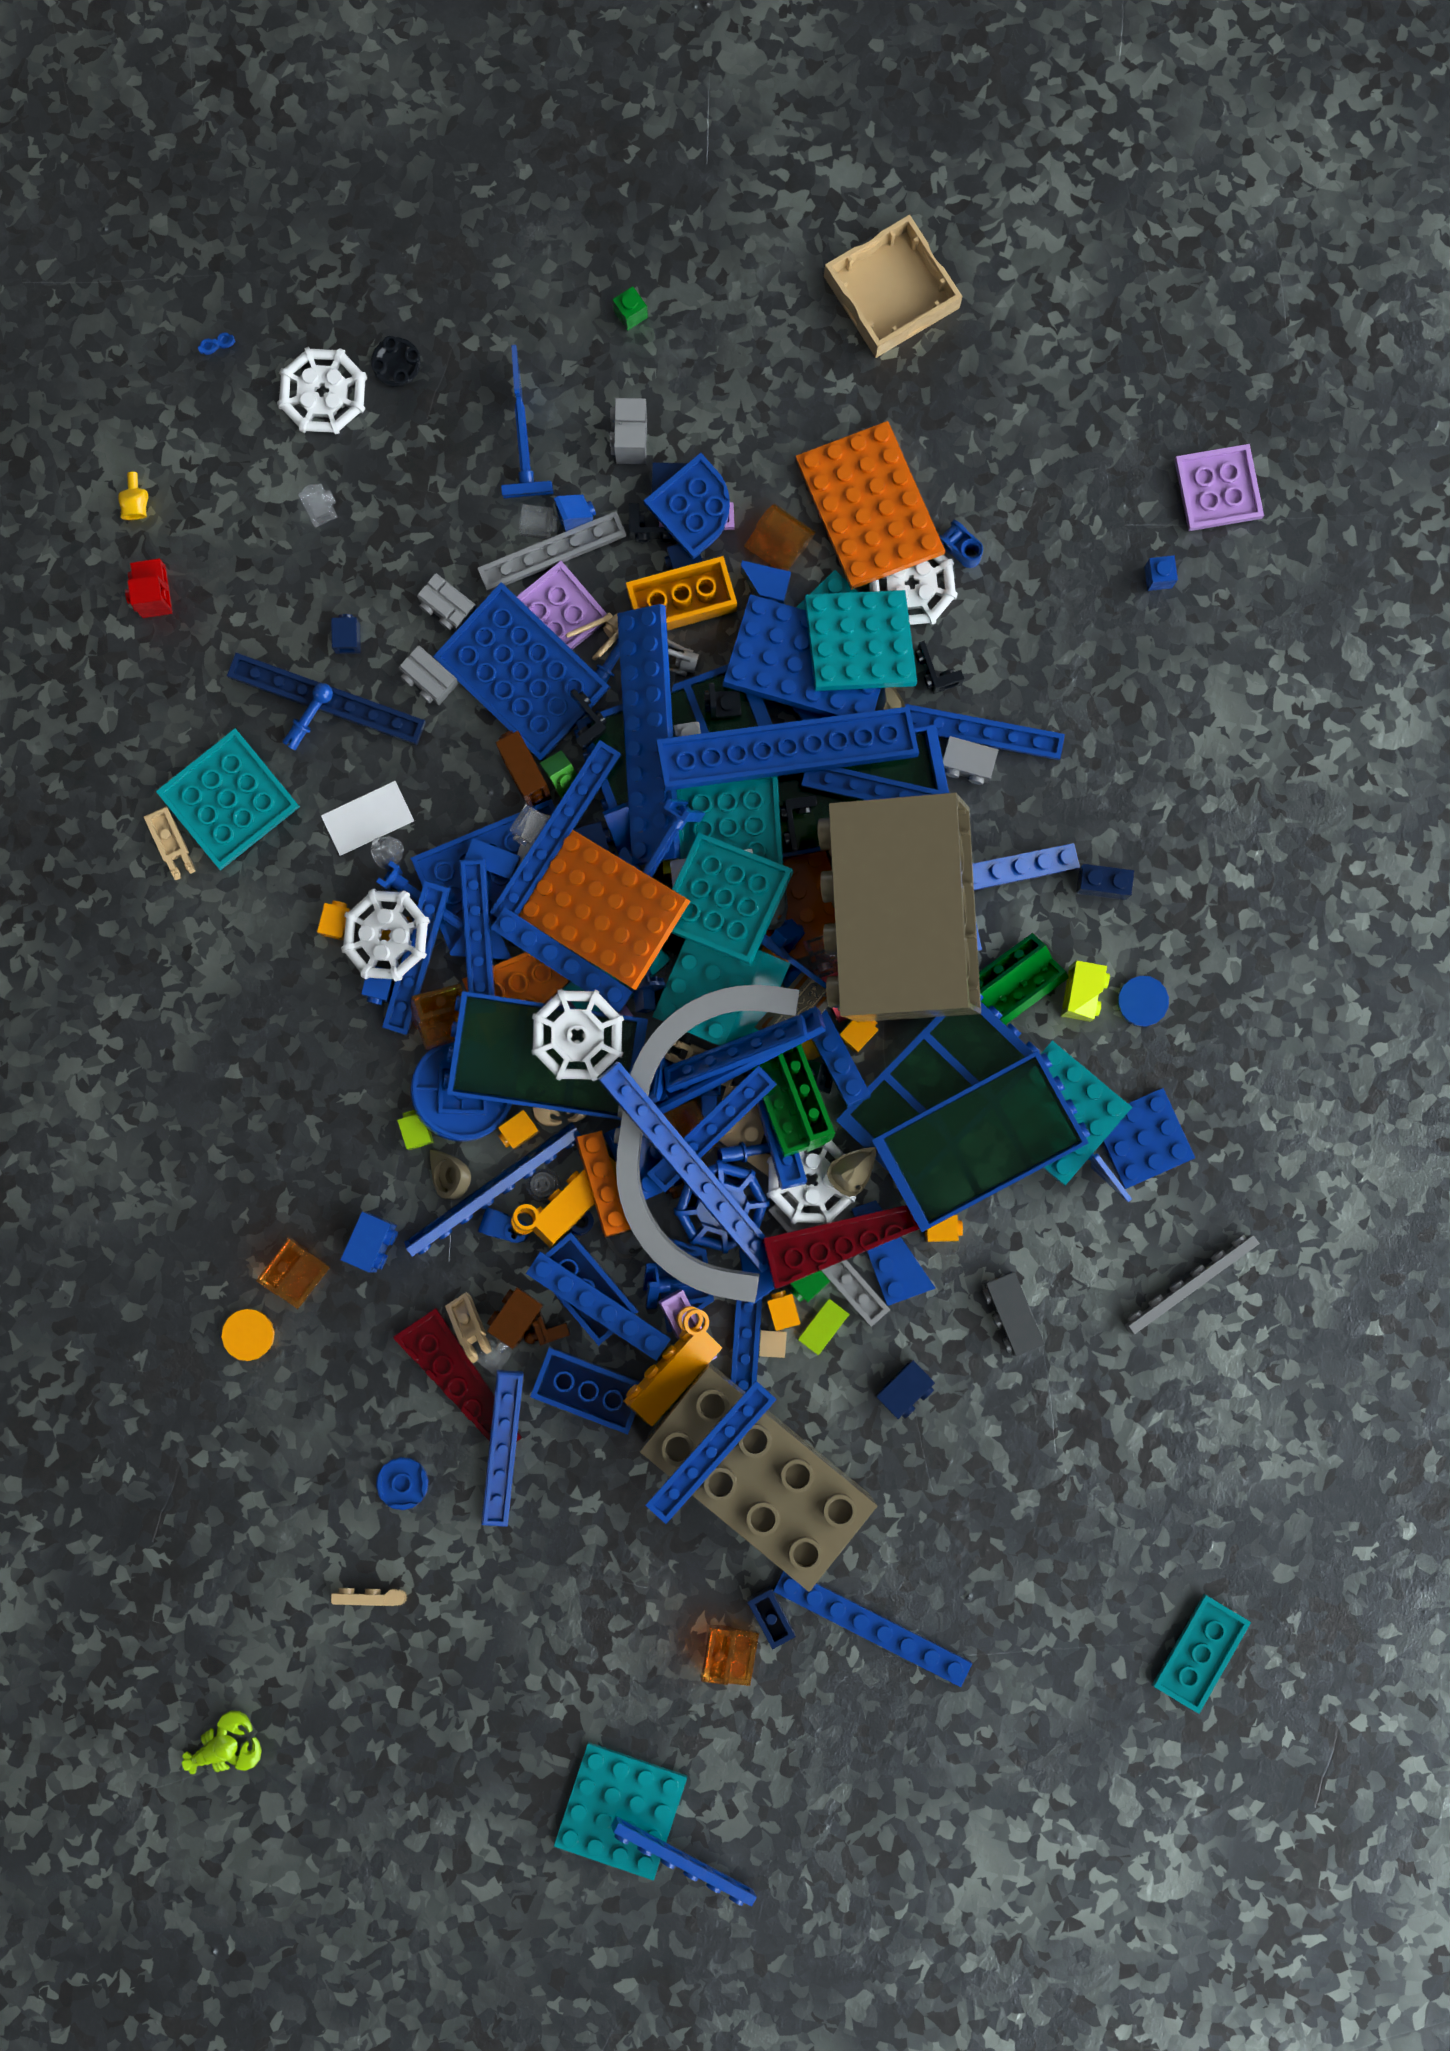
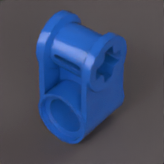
(958, 540)
(499, 1226)

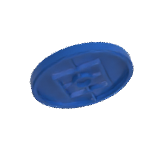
(451, 1115)

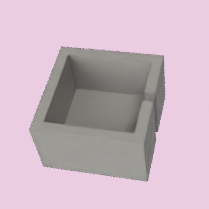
(629, 430)

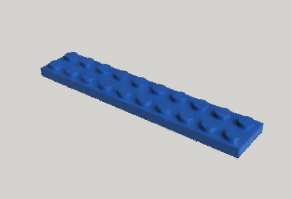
(646, 718)
(786, 748)

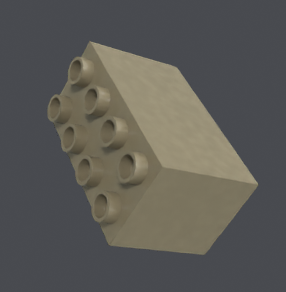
(901, 908)
(769, 1485)

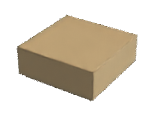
(772, 1343)

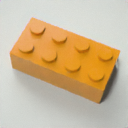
(688, 592)

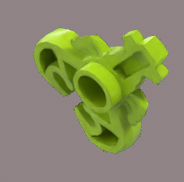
(223, 1746)

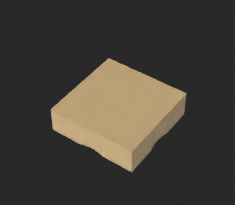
(892, 286)

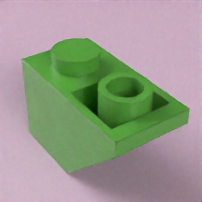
(559, 772)

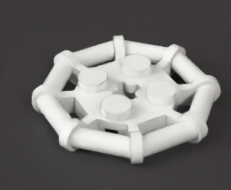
(313, 379)
(925, 589)
(371, 933)
(562, 1034)
(810, 1195)

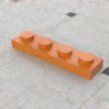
(602, 1183)

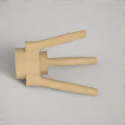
(610, 629)

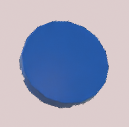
(1143, 1001)
(402, 1483)

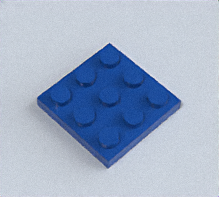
(1147, 1140)

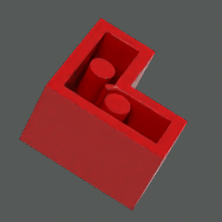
(149, 588)

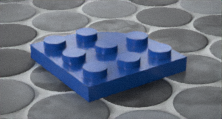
(692, 505)

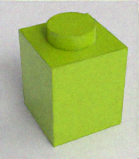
(414, 1131)

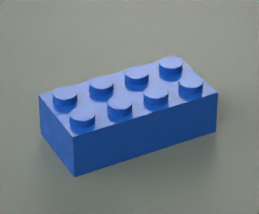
(578, 1260)
(585, 1389)

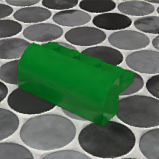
(1020, 978)
(796, 1104)

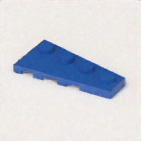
(895, 1265)

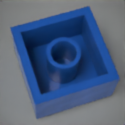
(369, 1242)

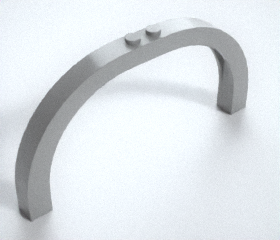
(675, 1261)

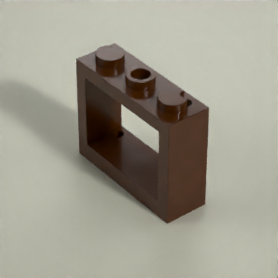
(523, 768)

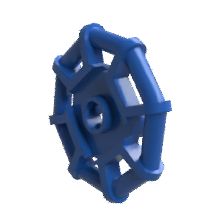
(708, 1221)

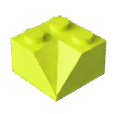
(1082, 990)

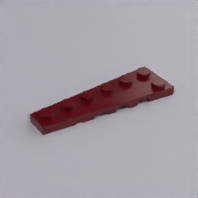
(819, 1247)
(446, 1363)

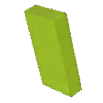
(823, 1326)

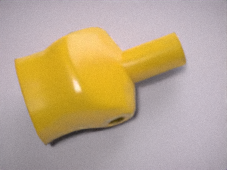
(133, 500)

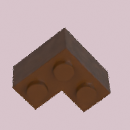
(514, 1318)

